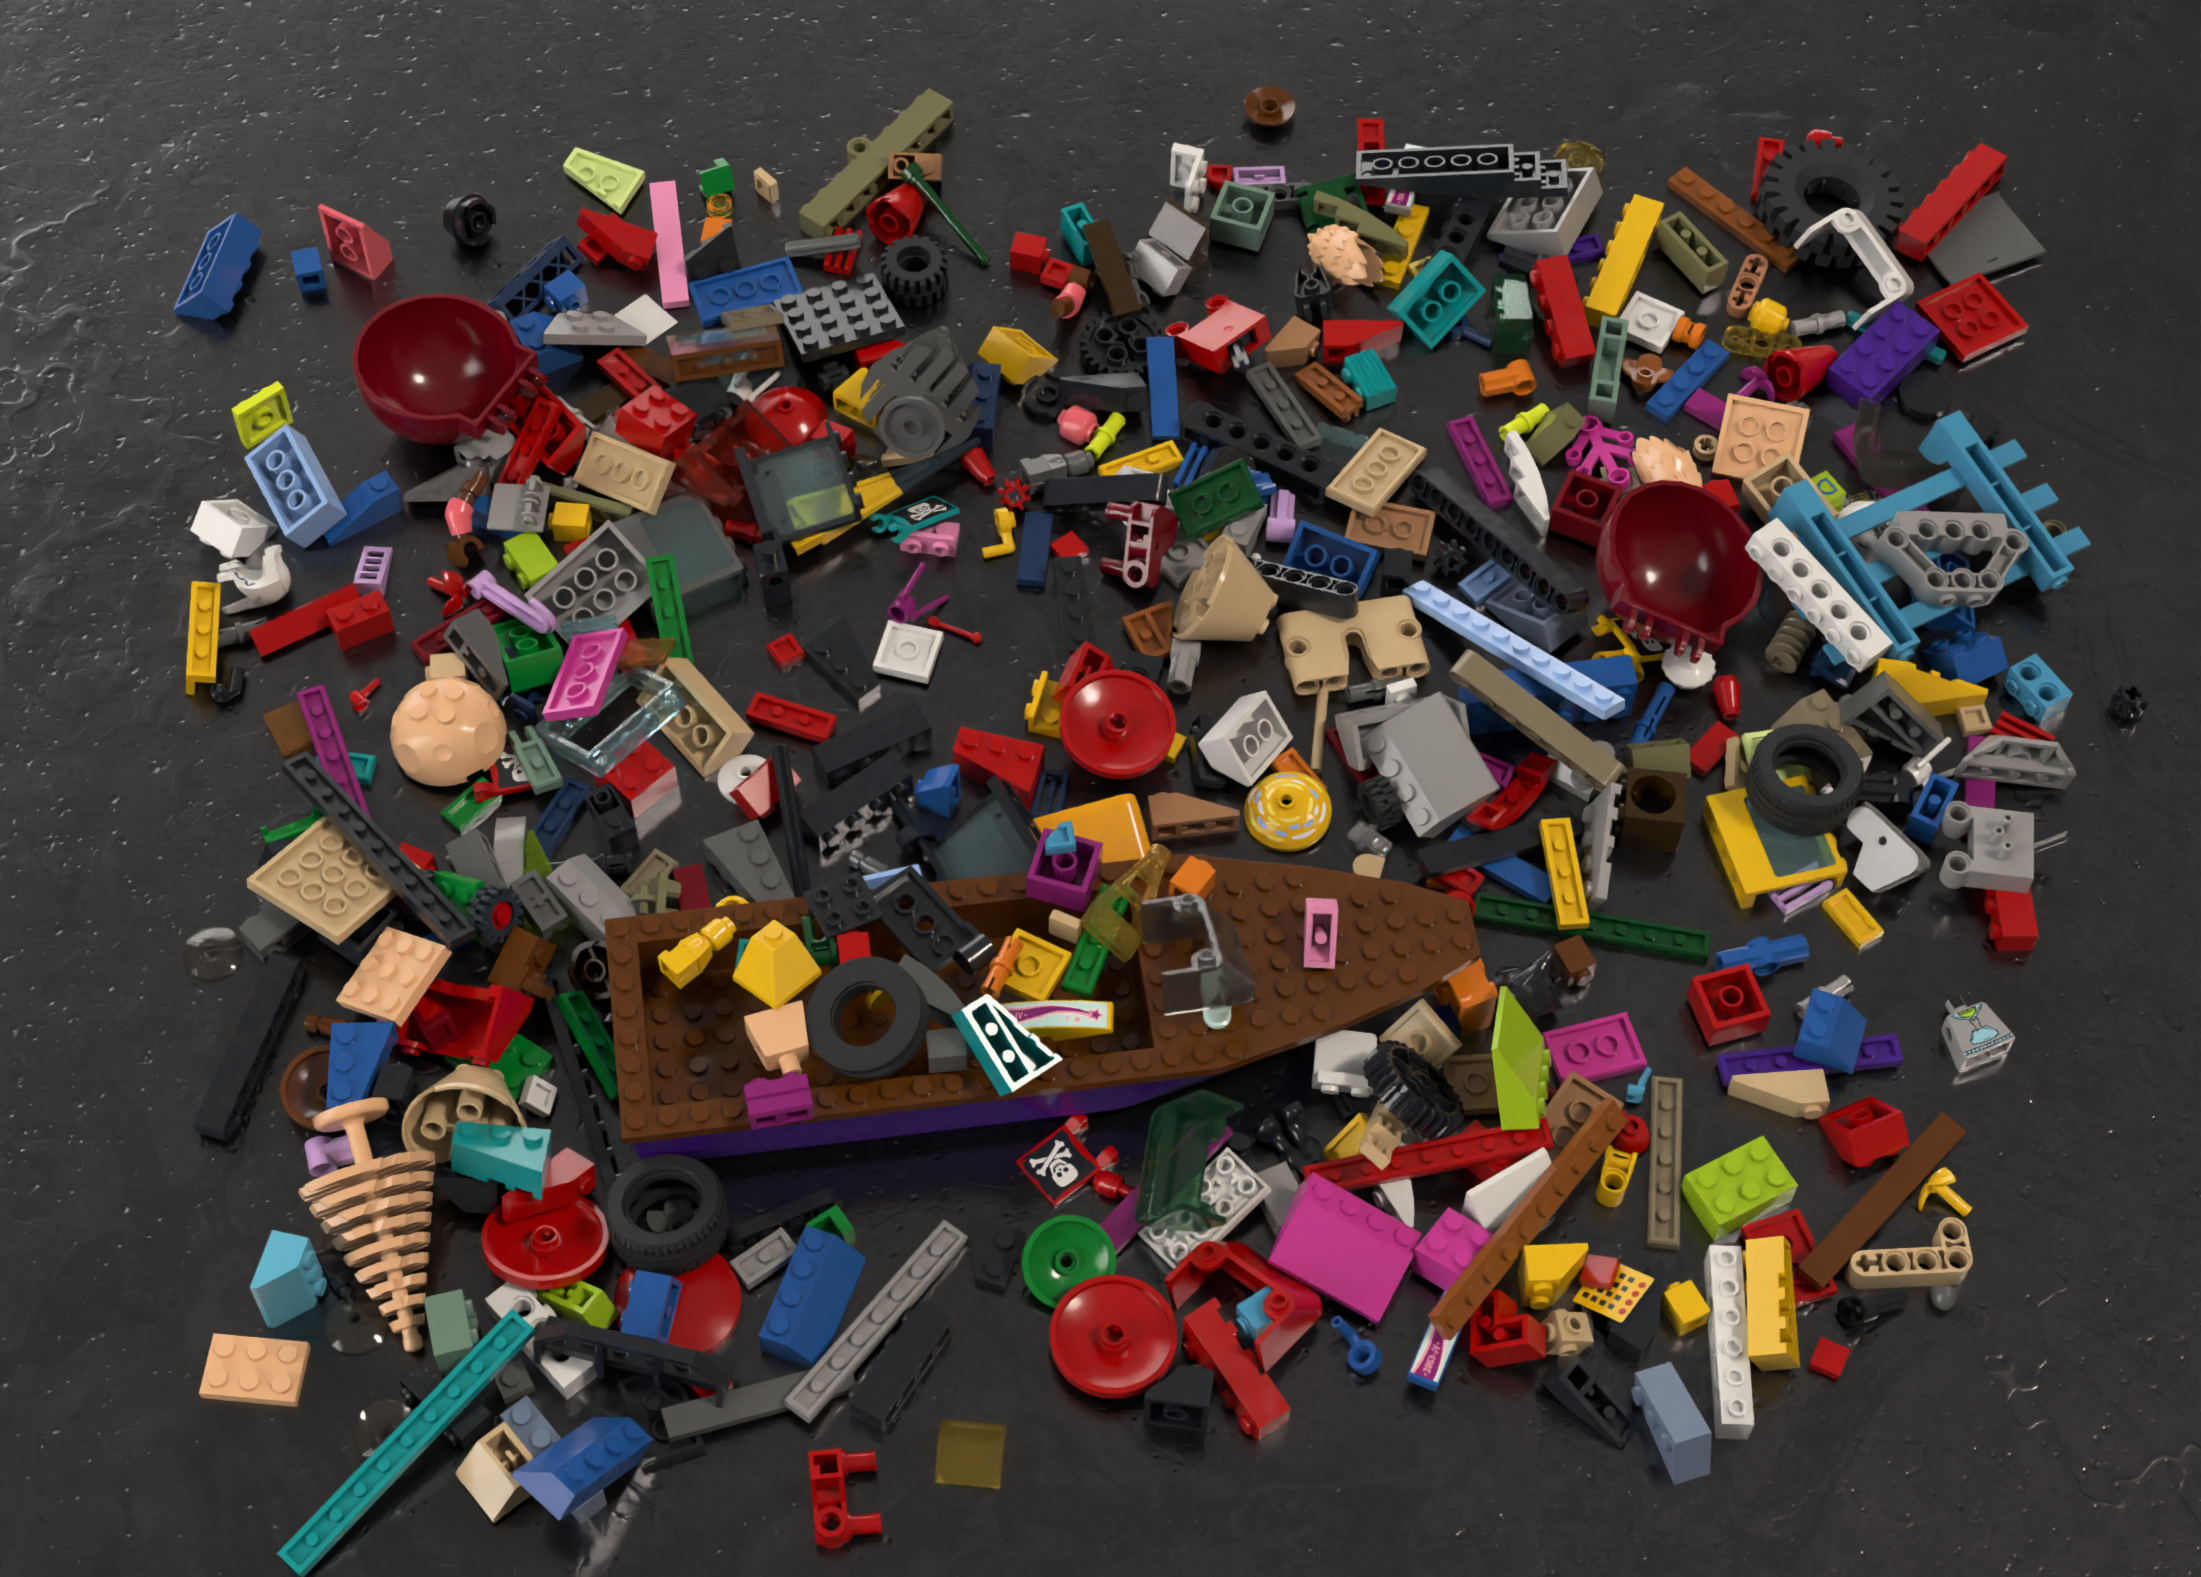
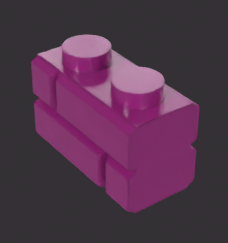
(778, 1100)

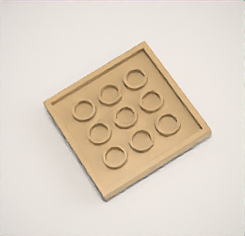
(323, 882)

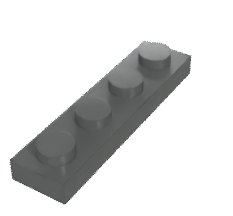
(1283, 406)

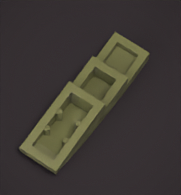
(1370, 228)

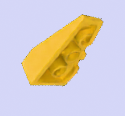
(1931, 691)

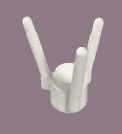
(741, 389)
(1919, 768)

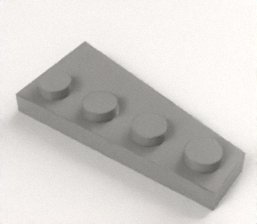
(1598, 845)

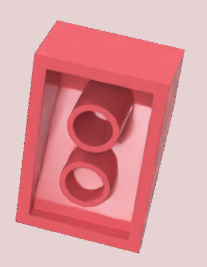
(354, 244)

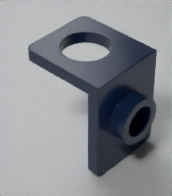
(525, 710)

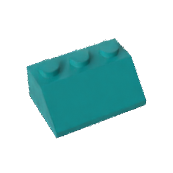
(1436, 298)

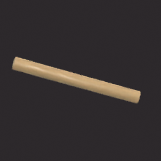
(1319, 729)

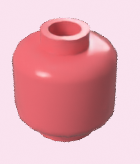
(1077, 425)

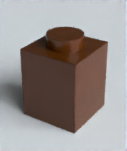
(1574, 961)

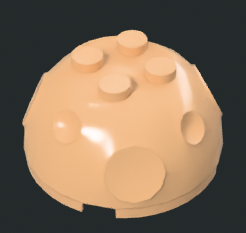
(447, 731)

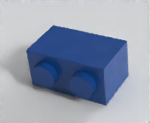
(1930, 808)
(651, 1306)

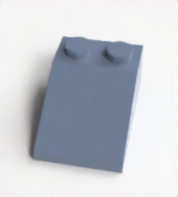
(1533, 618)

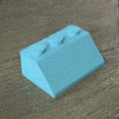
(287, 1278)

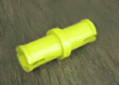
(1525, 421)
(1105, 435)

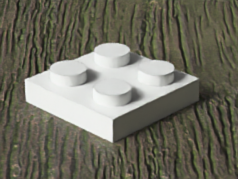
(1650, 321)
(908, 651)

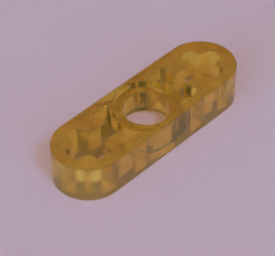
(1744, 333)

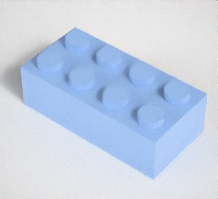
(295, 486)

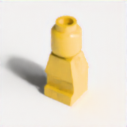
(695, 951)

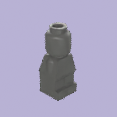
(1053, 466)

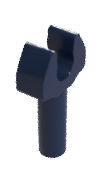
(1465, 330)

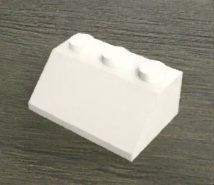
(1246, 738)
(1498, 1196)

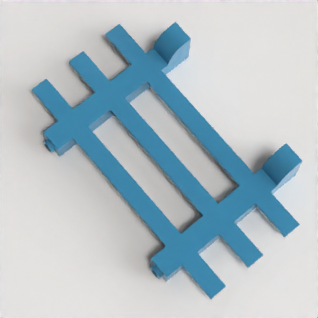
(1972, 467)

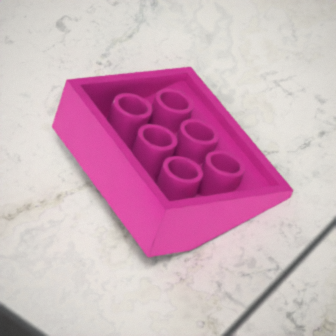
(1343, 1247)

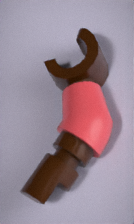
(1072, 296)
(459, 519)

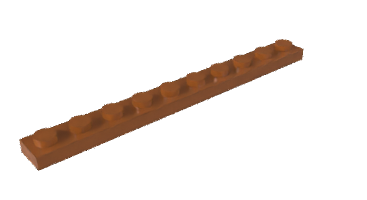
(1527, 1219)

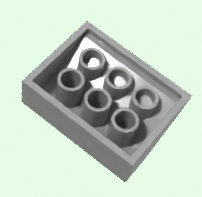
(1548, 223)
(595, 580)
(1430, 765)

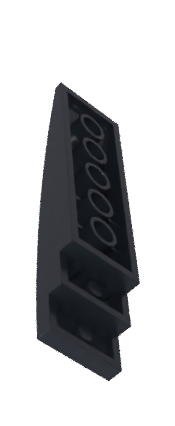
(1464, 171)

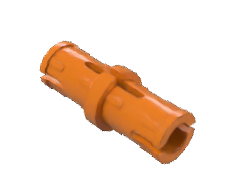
(1002, 967)

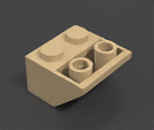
(489, 1471)

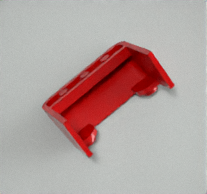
(1289, 1303)

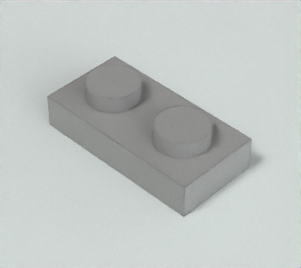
(764, 1258)

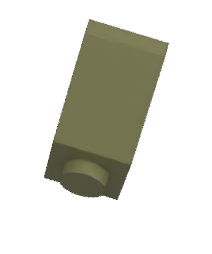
(1554, 433)

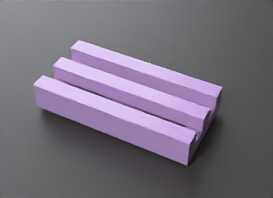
(1258, 175)
(1800, 901)

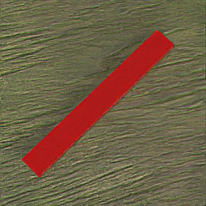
(1435, 1156)

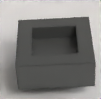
(514, 1381)

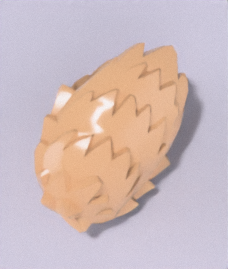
(1345, 257)
(1664, 461)

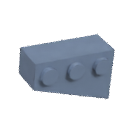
(1674, 1422)

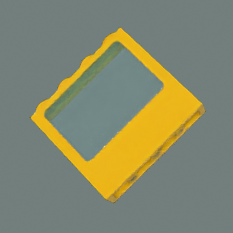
(1763, 857)

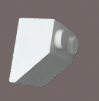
(231, 527)

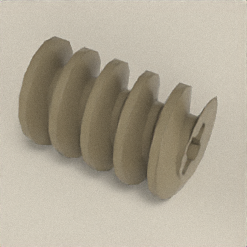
(1790, 643)

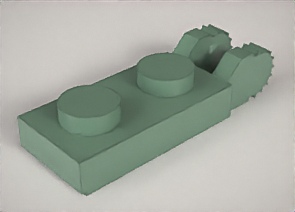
(535, 761)

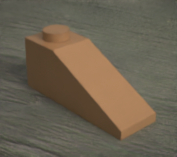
(1185, 816)

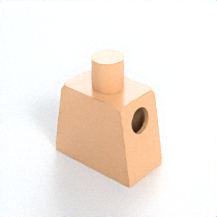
(779, 1037)

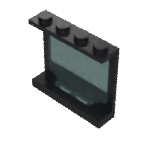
(801, 489)
(989, 840)

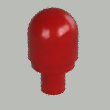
(1818, 134)
(1111, 1184)

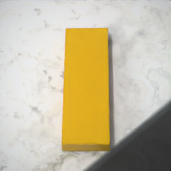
(1153, 459)

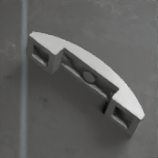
(510, 847)

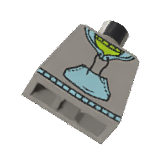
(1974, 1033)

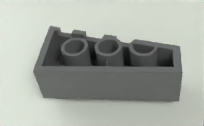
(748, 863)

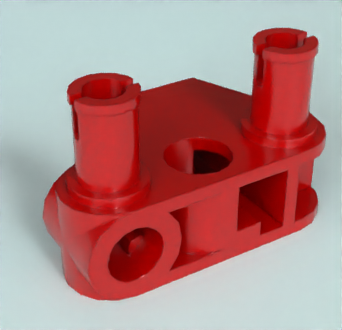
(829, 1501)

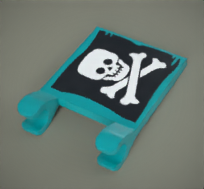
(914, 517)

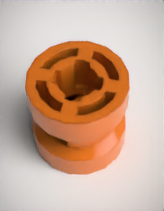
(1689, 332)

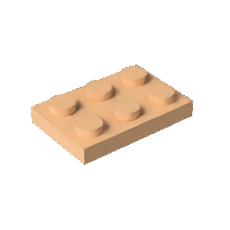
(254, 1370)

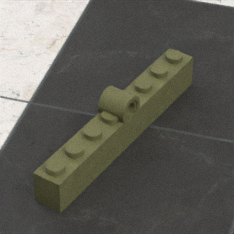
(869, 164)

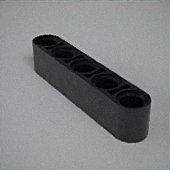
(1095, 492)
(1309, 589)

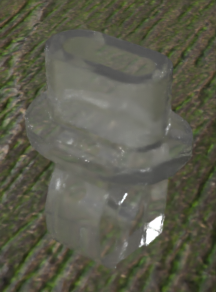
(1366, 835)

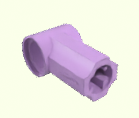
(1281, 522)
(327, 1154)

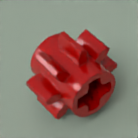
(1009, 487)

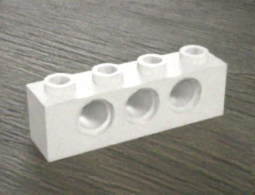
(566, 1376)

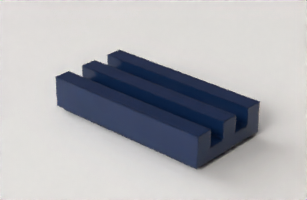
(1040, 788)

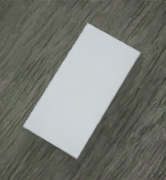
(1231, 1192)

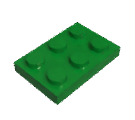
(517, 1063)

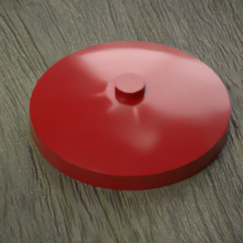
(1117, 724)
(548, 1247)
(706, 1306)
(1113, 1336)

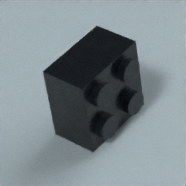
(361, 941)

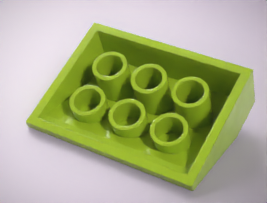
(1519, 1066)

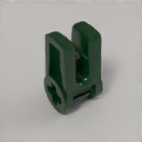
(822, 951)

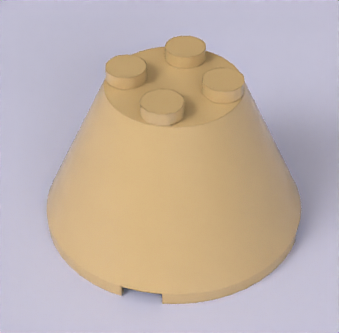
(1224, 598)
(464, 1095)

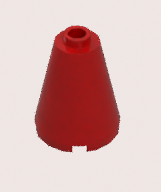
(896, 213)
(1798, 370)

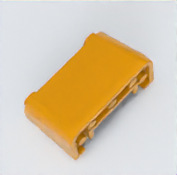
(1112, 821)

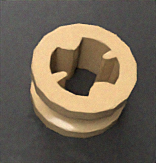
(1702, 441)

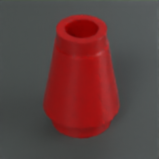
(978, 465)
(1727, 694)

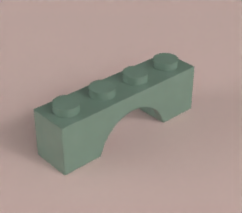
(1607, 368)

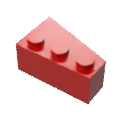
(989, 754)

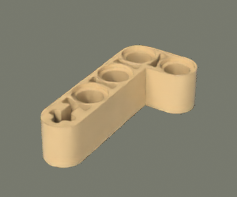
(1870, 1270)

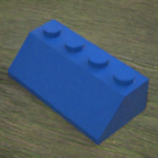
(219, 269)
(811, 1298)
(583, 1463)

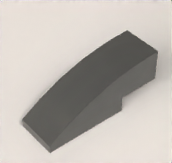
(939, 996)

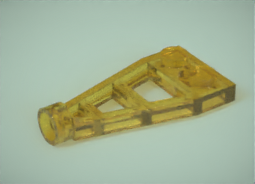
(1108, 925)

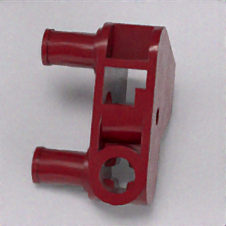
(1155, 535)

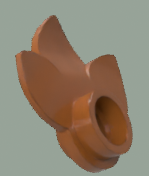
(1646, 371)

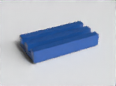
(1201, 452)

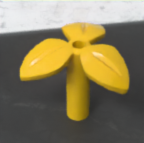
(1938, 1184)

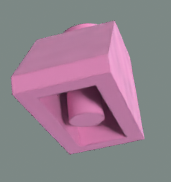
(1320, 932)

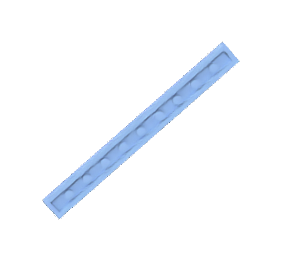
(1515, 650)

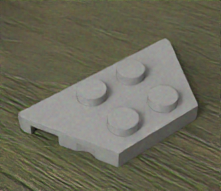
(592, 329)

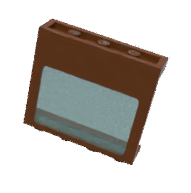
(724, 352)

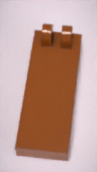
(1329, 391)

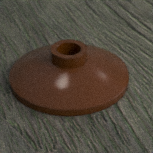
(1269, 106)

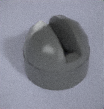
(1943, 1297)

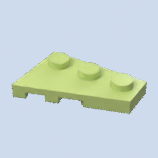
(604, 177)

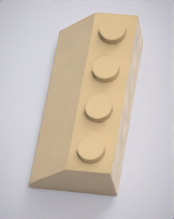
(707, 727)

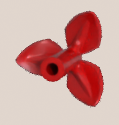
(452, 585)

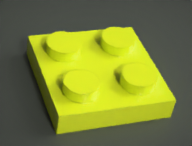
(262, 415)

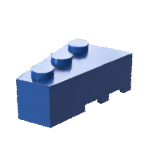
(356, 1059)

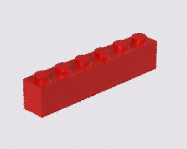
(1950, 202)

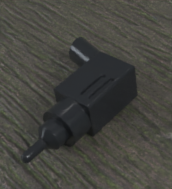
(336, 1272)

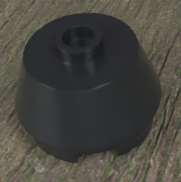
(469, 219)

